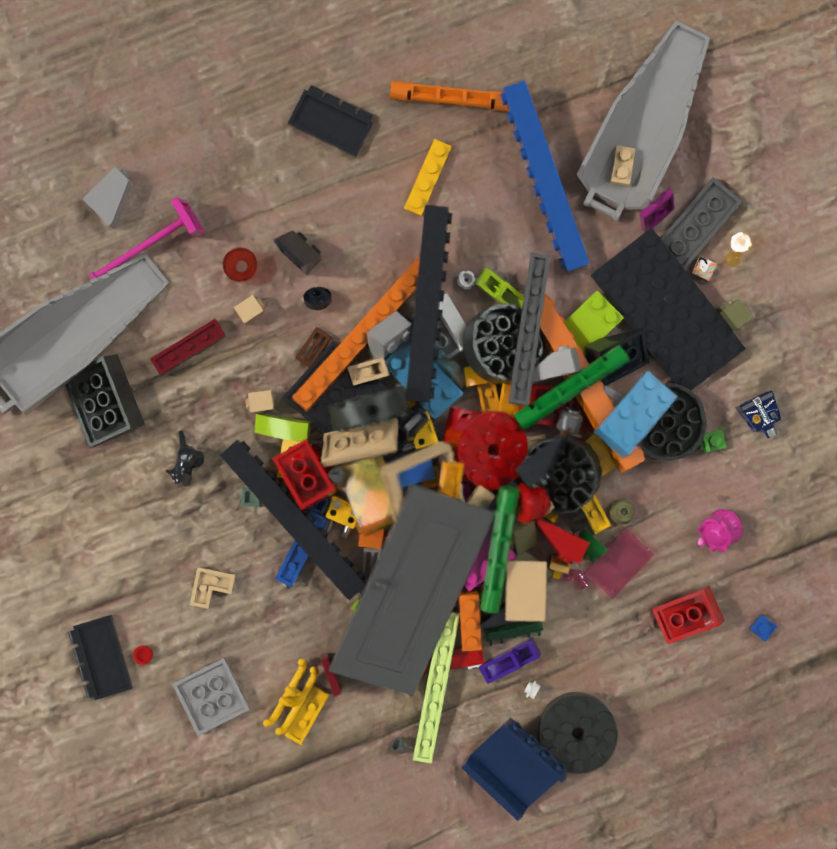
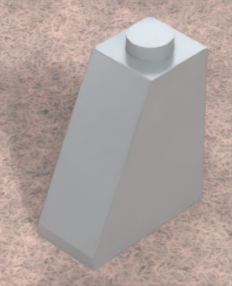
(110, 196)

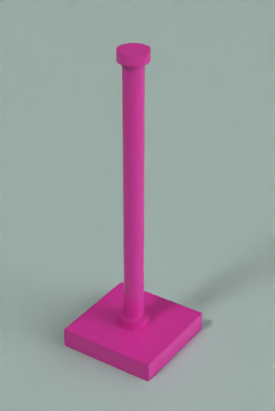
(186, 218)

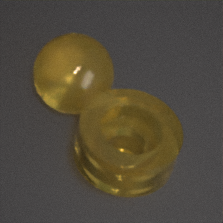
(733, 258)

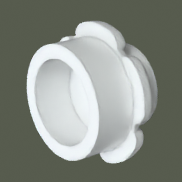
(461, 281)
(532, 689)

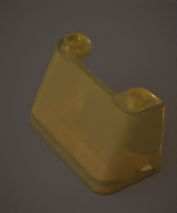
(367, 494)

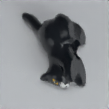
(186, 460)

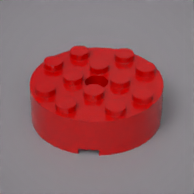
(492, 432)

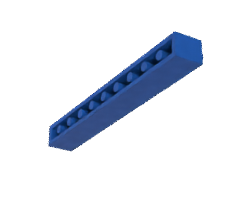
(544, 175)

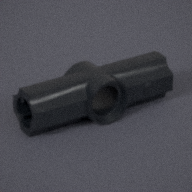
(411, 426)

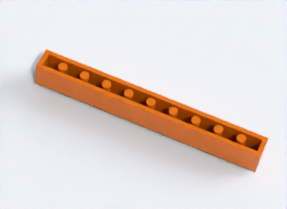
(357, 339)
(592, 400)

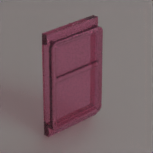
(619, 564)

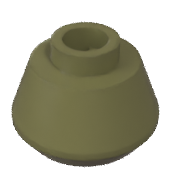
(618, 511)

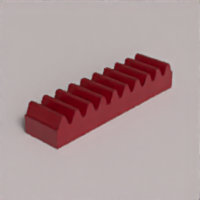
(188, 347)

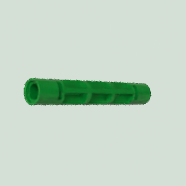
(572, 387)
(499, 549)

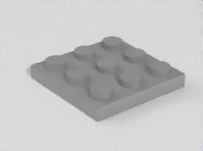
(211, 696)

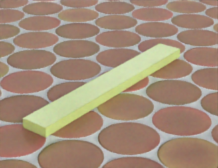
(435, 692)

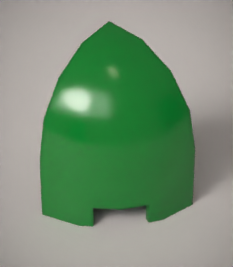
(594, 548)

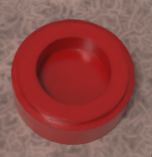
(143, 654)

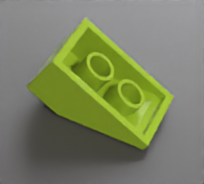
(592, 320)

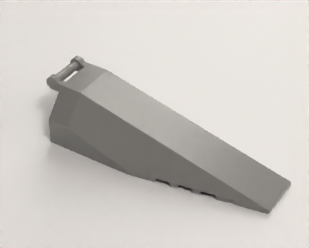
(647, 117)
(70, 331)

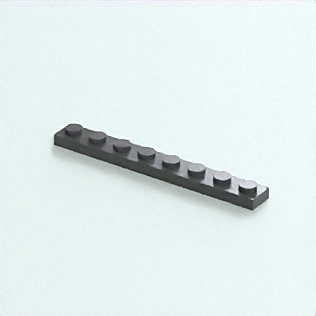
(529, 329)

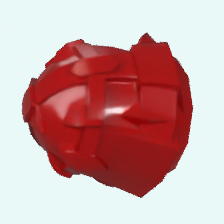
(535, 503)

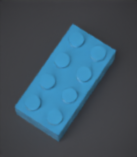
(445, 390)
(635, 414)

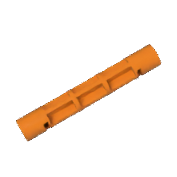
(446, 95)

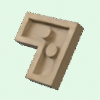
(207, 581)

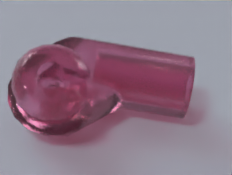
(576, 575)

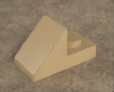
(368, 370)

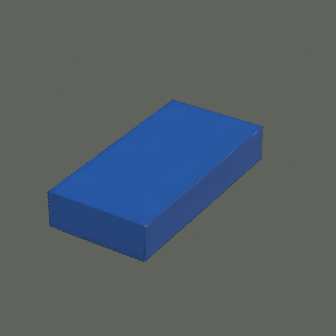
(416, 474)

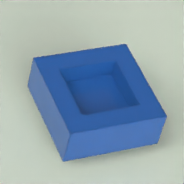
(763, 627)

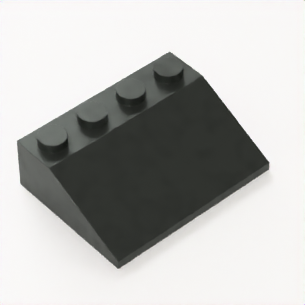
(104, 401)

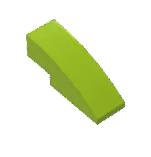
(498, 289)
(282, 427)

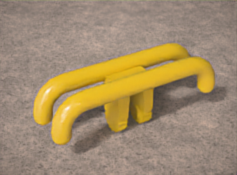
(293, 697)

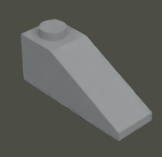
(557, 364)

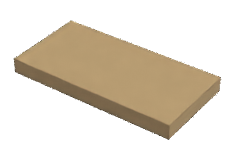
(359, 442)

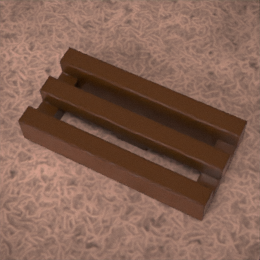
(308, 342)

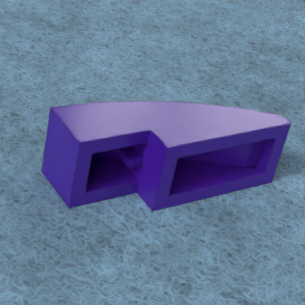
(510, 660)

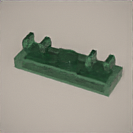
(512, 630)

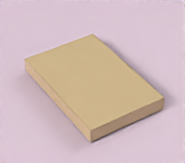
(526, 591)

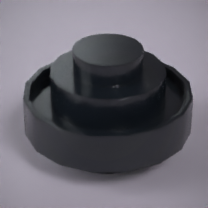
(317, 298)

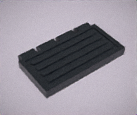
(330, 122)
(101, 656)

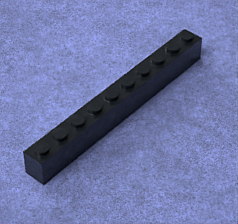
(427, 304)
(293, 519)

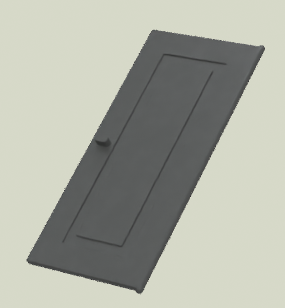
(412, 590)

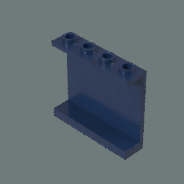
(513, 768)

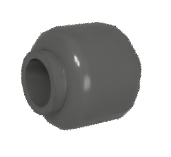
(570, 418)

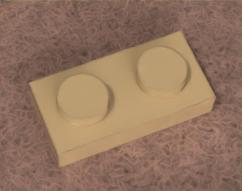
(622, 166)

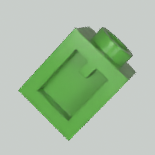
(712, 441)

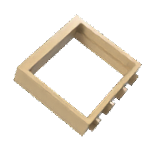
(390, 471)

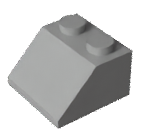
(388, 335)

